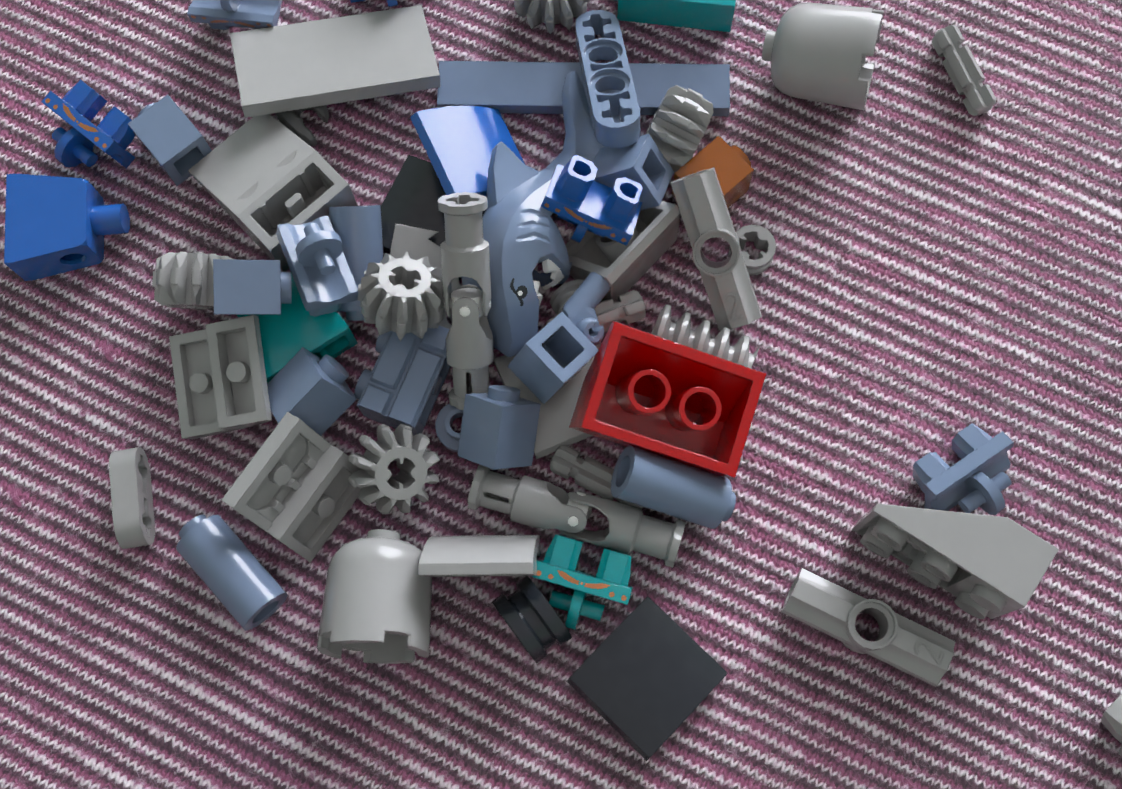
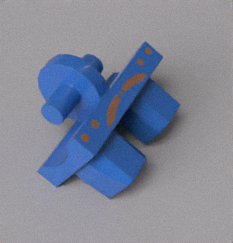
(78, 110)
(592, 205)

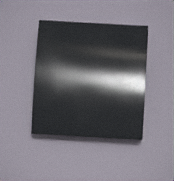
(413, 202)
(647, 678)

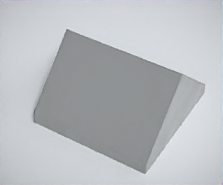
(624, 264)

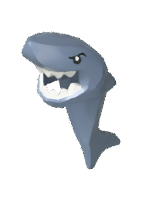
(523, 231)

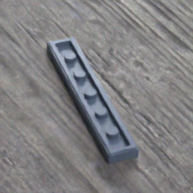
(539, 85)

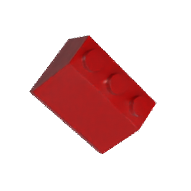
(668, 400)

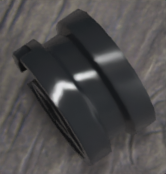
(532, 619)

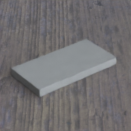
(334, 60)

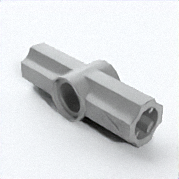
(707, 217)
(899, 640)

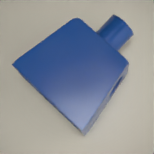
(56, 225)

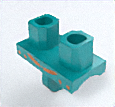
(609, 583)

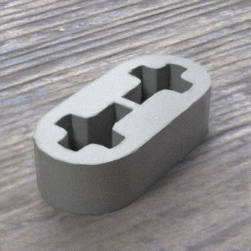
(131, 498)

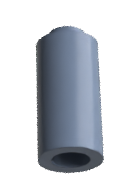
(362, 243)
(672, 487)
(230, 570)

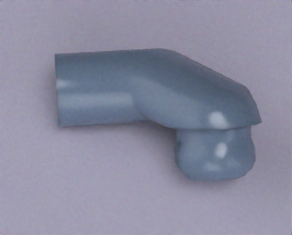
(582, 305)

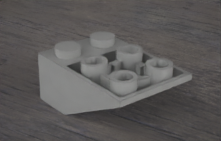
(270, 179)
(976, 557)

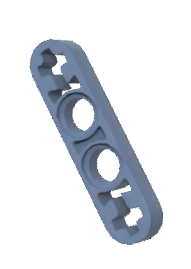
(607, 76)

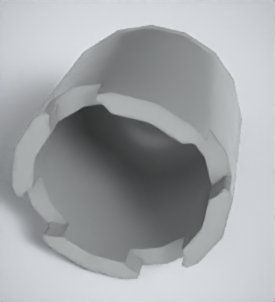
(823, 52)
(376, 601)

